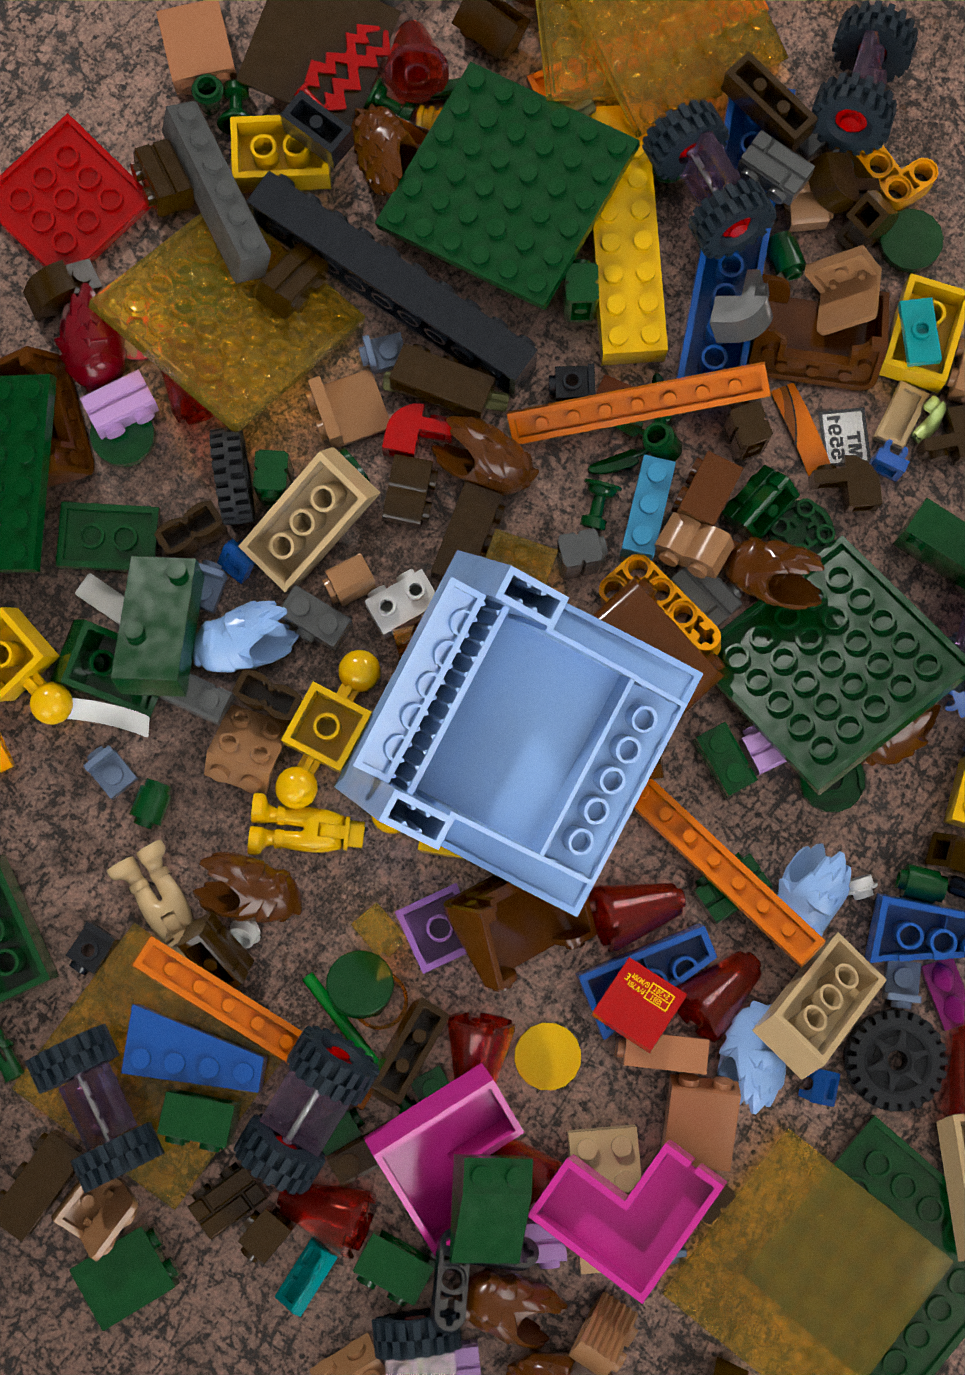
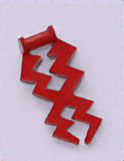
(336, 101)

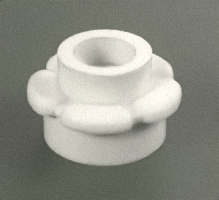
(862, 887)
(246, 932)

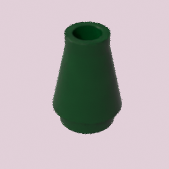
(208, 93)

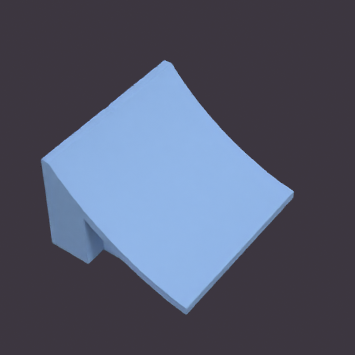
(517, 731)

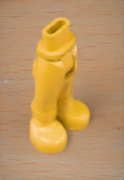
(322, 828)

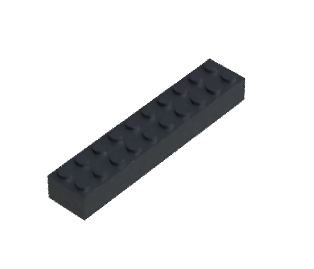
(394, 284)

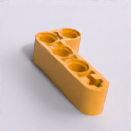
(896, 178)
(673, 605)

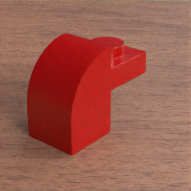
(408, 426)

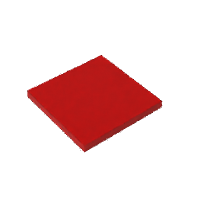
(68, 197)

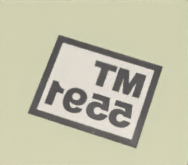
(844, 434)

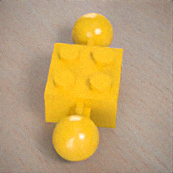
(23, 661)
(326, 728)

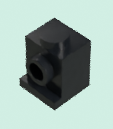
(583, 374)
(103, 944)

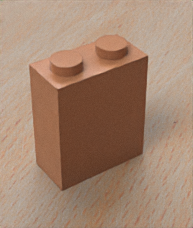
(196, 43)
(669, 1053)
(703, 1118)

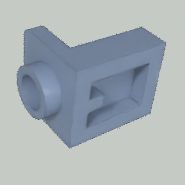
(381, 352)
(213, 585)
(110, 771)
(902, 983)

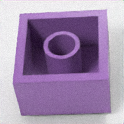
(430, 931)

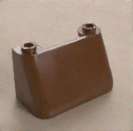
(800, 354)
(70, 448)
(638, 614)
(508, 926)

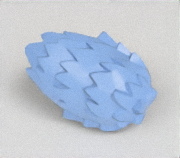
(244, 638)
(815, 885)
(750, 1060)

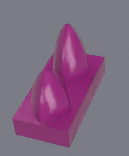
(945, 992)

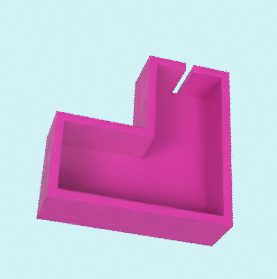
(421, 1144)
(632, 1234)

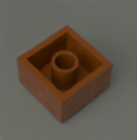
(709, 489)

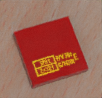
(639, 1005)

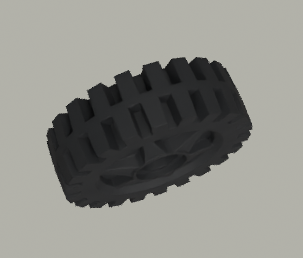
(232, 476)
(921, 1060)

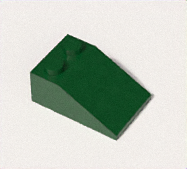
(88, 663)
(489, 1207)

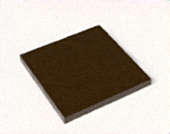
(305, 30)

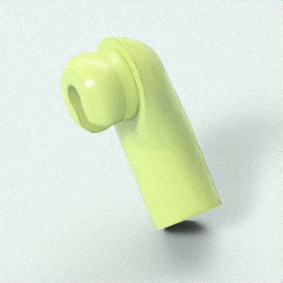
(932, 422)

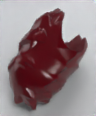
(88, 344)

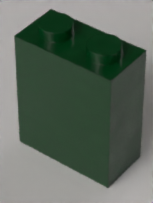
(126, 1276)

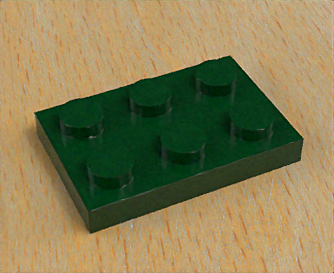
(105, 535)

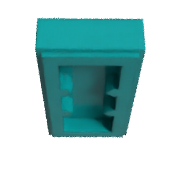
(919, 332)
(306, 1277)

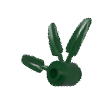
(657, 438)

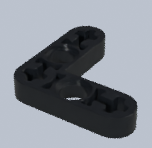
(459, 1307)

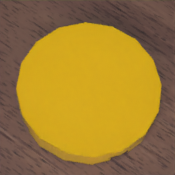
(547, 1056)

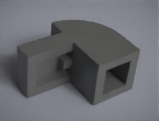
(743, 316)

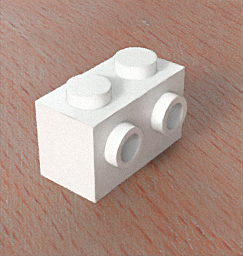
(401, 602)

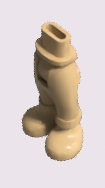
(165, 917)

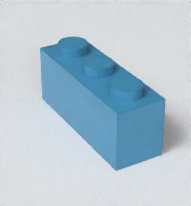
(647, 507)

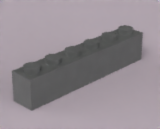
(217, 192)

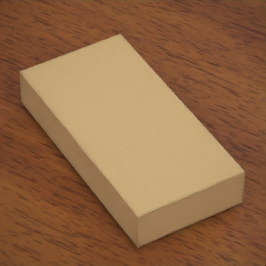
(901, 415)

